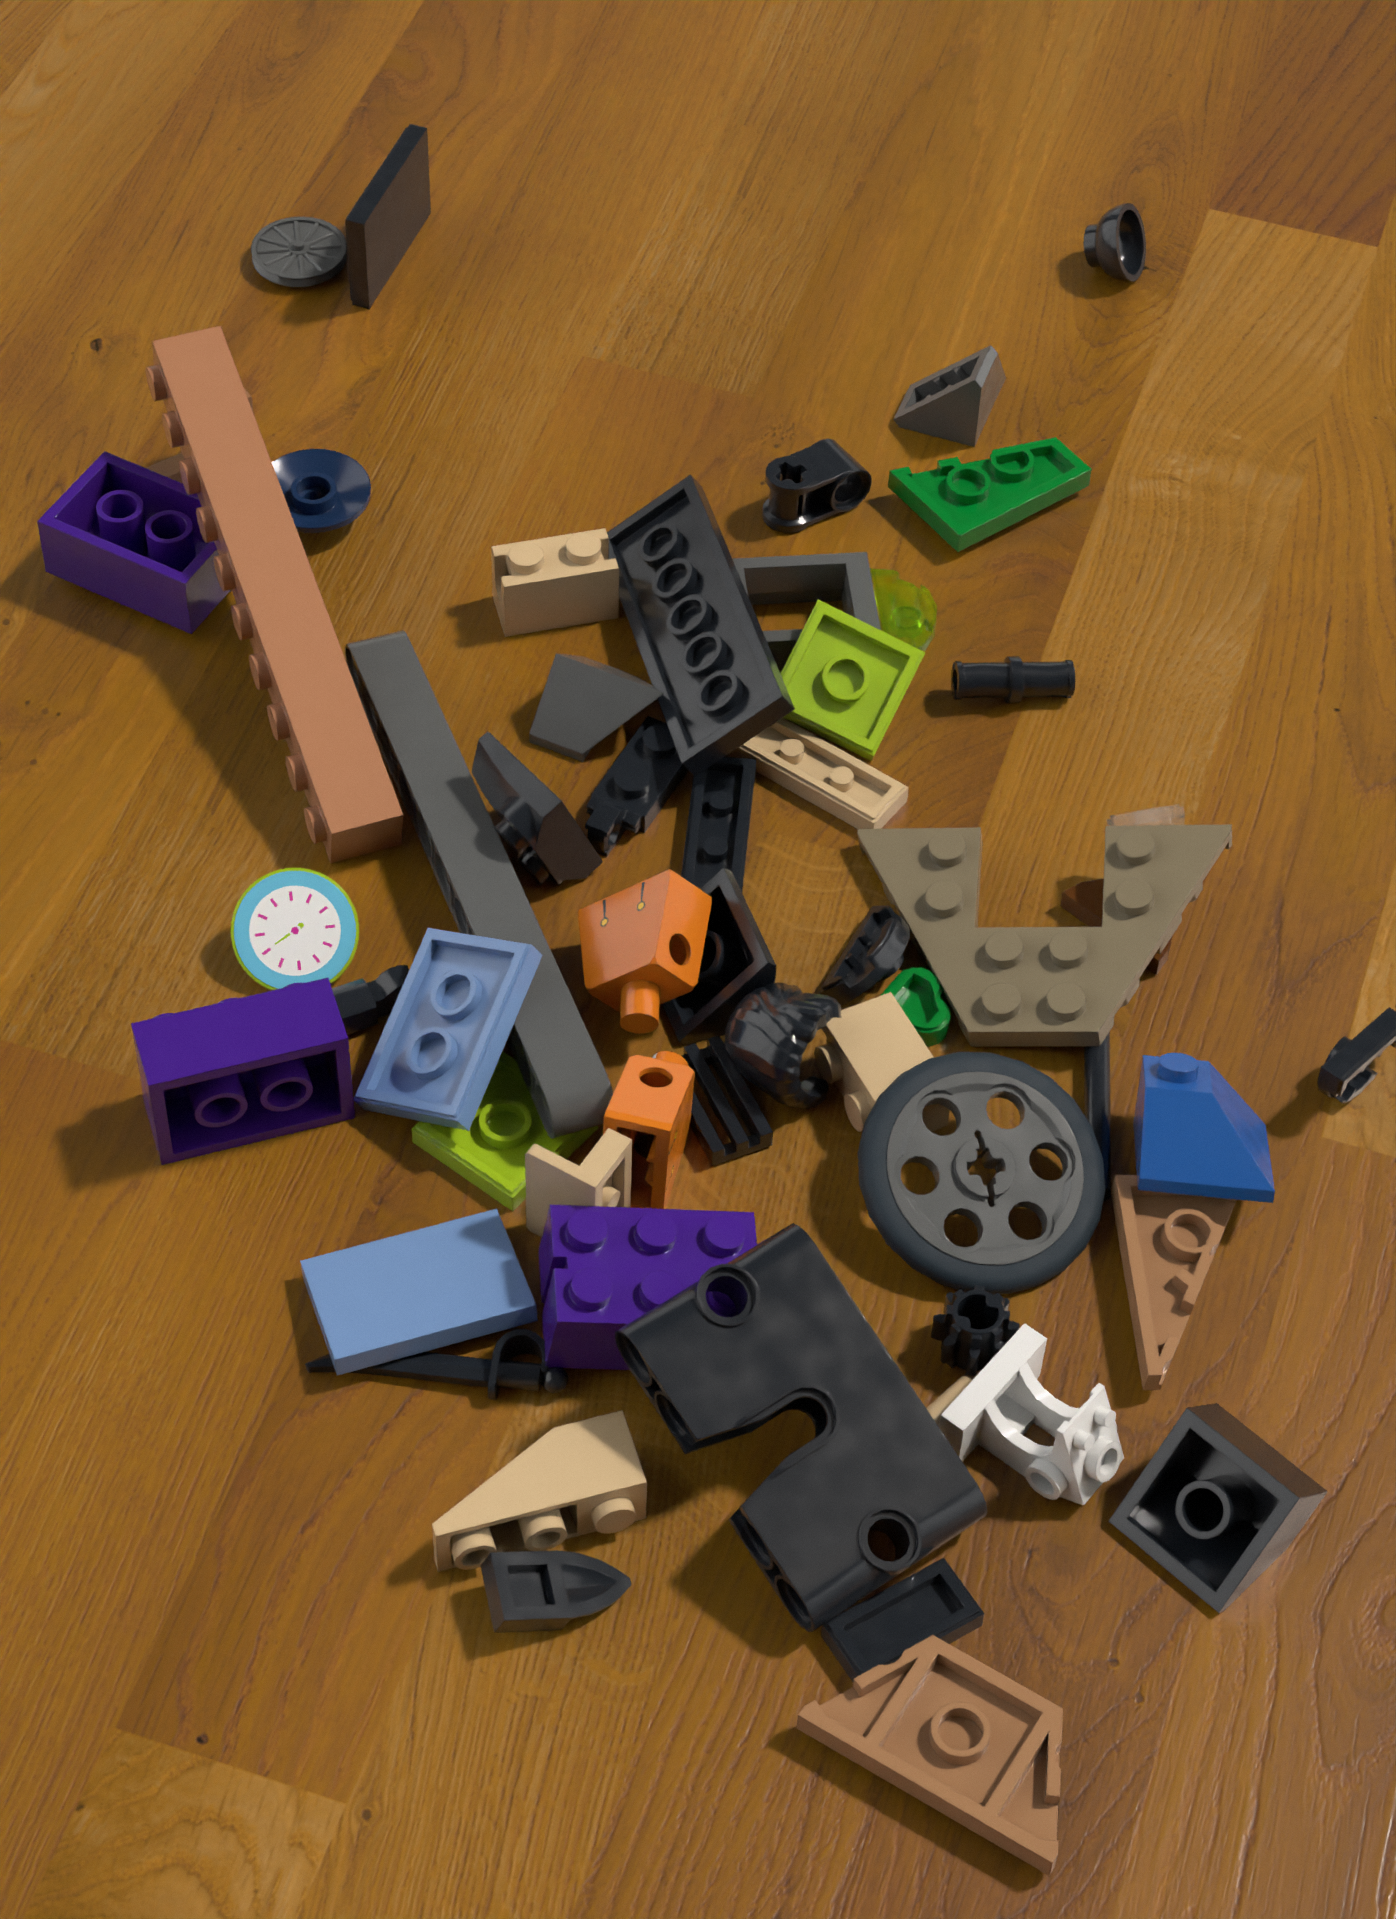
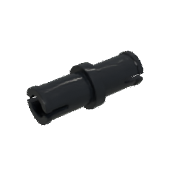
(1012, 679)

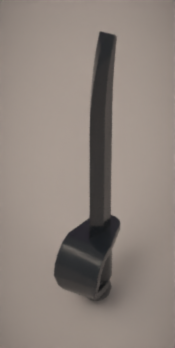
(473, 1371)

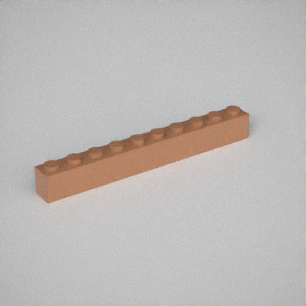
(275, 597)

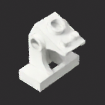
(1006, 1403)

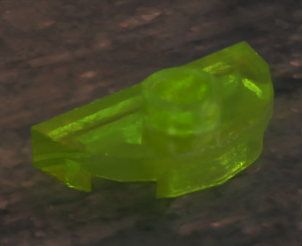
(904, 608)

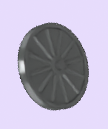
(299, 251)

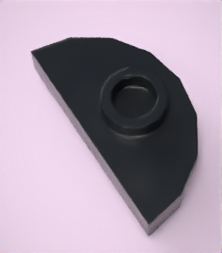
(870, 955)
(1347, 1064)

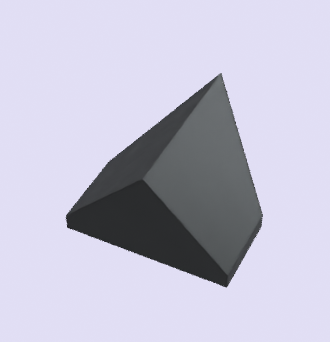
(955, 399)
(586, 704)

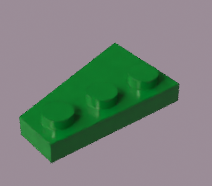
(990, 494)

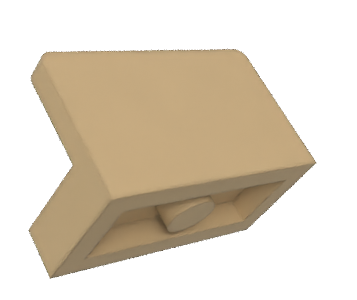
(598, 1181)

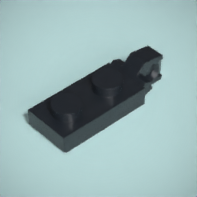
(634, 786)

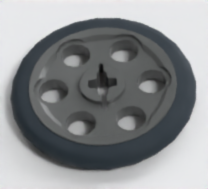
(915, 1222)

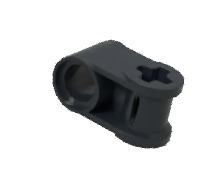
(813, 486)

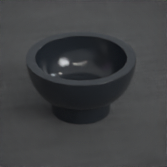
(1117, 243)

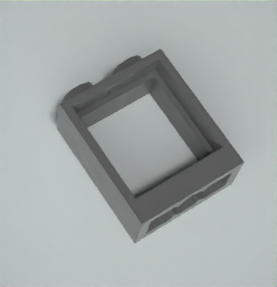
(807, 579)

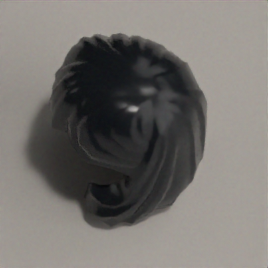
(770, 1036)

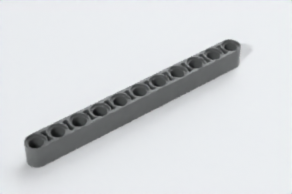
(477, 876)

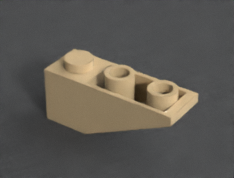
(558, 1488)

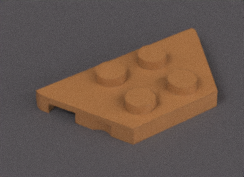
(955, 1742)

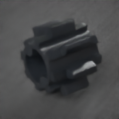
(973, 1328)

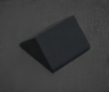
(731, 965)

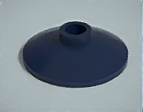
(322, 488)

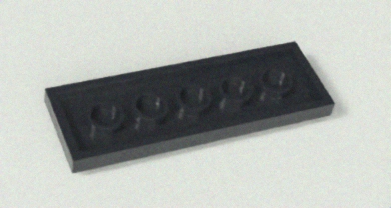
(696, 627)

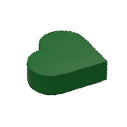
(920, 998)

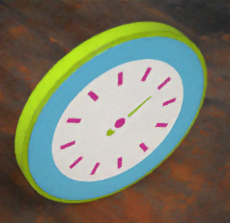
(294, 928)

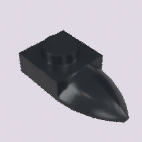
(547, 1588)

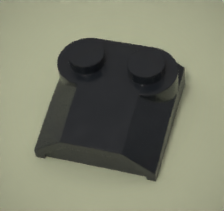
(532, 817)

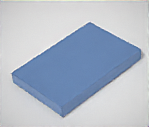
(448, 1028)
(418, 1291)

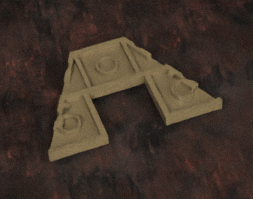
(1041, 980)

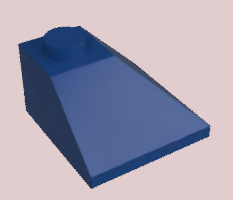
(1198, 1133)

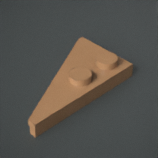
(1165, 1259)

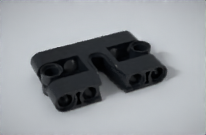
(874, 1446)

